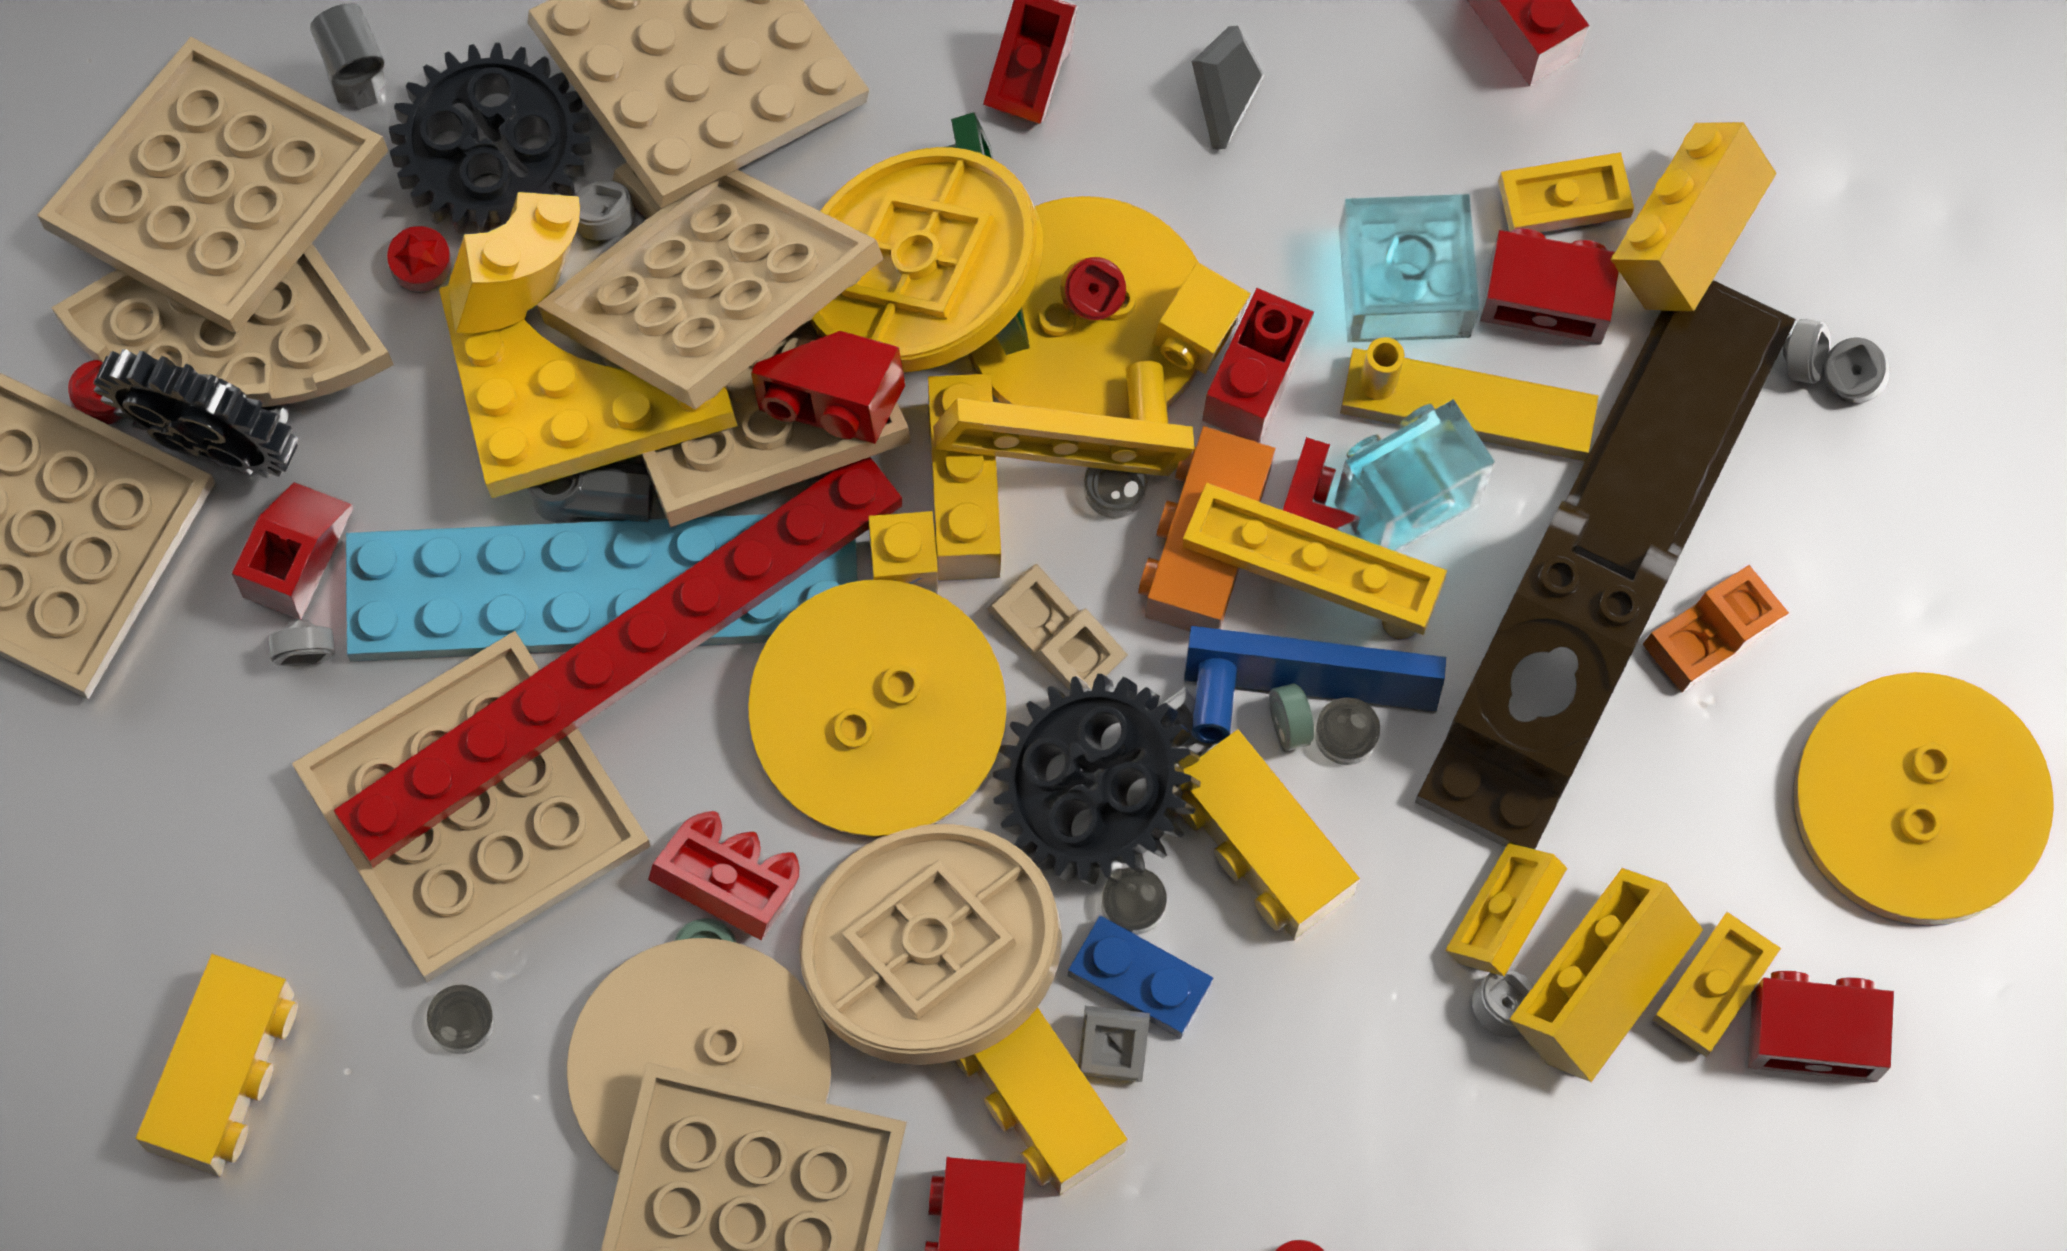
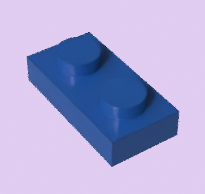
(1140, 976)

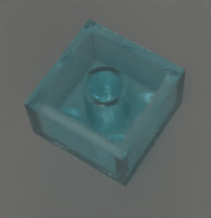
(1408, 267)
(1414, 477)

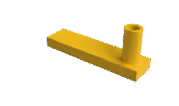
(1500, 409)
(1133, 445)
(1316, 560)

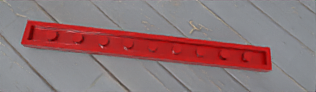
(616, 660)

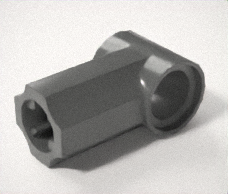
(349, 55)
(606, 492)

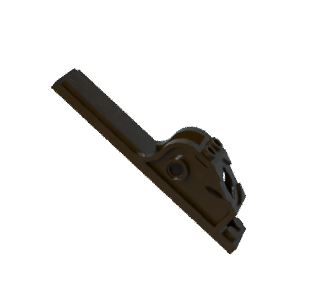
(1606, 561)

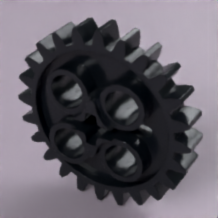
(533, 108)
(195, 413)
(1115, 830)

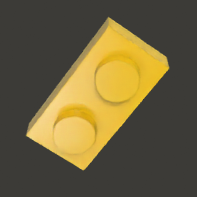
(1566, 193)
(1506, 909)
(1716, 984)

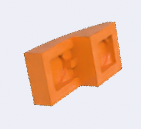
(1715, 628)

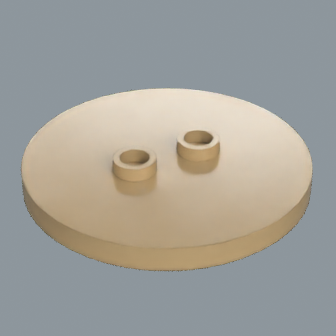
(930, 944)
(695, 1010)

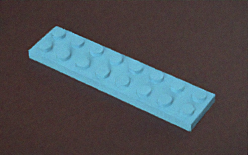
(548, 582)

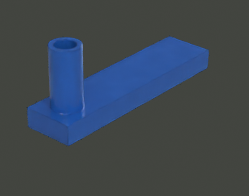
(1234, 659)

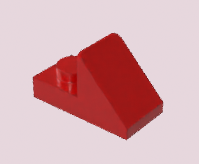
(1030, 57)
(1311, 489)

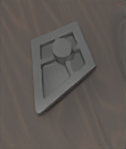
(1226, 83)

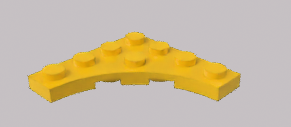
(556, 414)

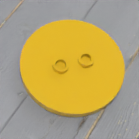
(954, 250)
(1081, 361)
(877, 708)
(1923, 798)

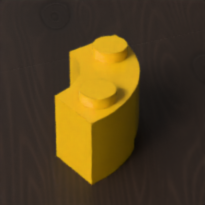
(514, 265)

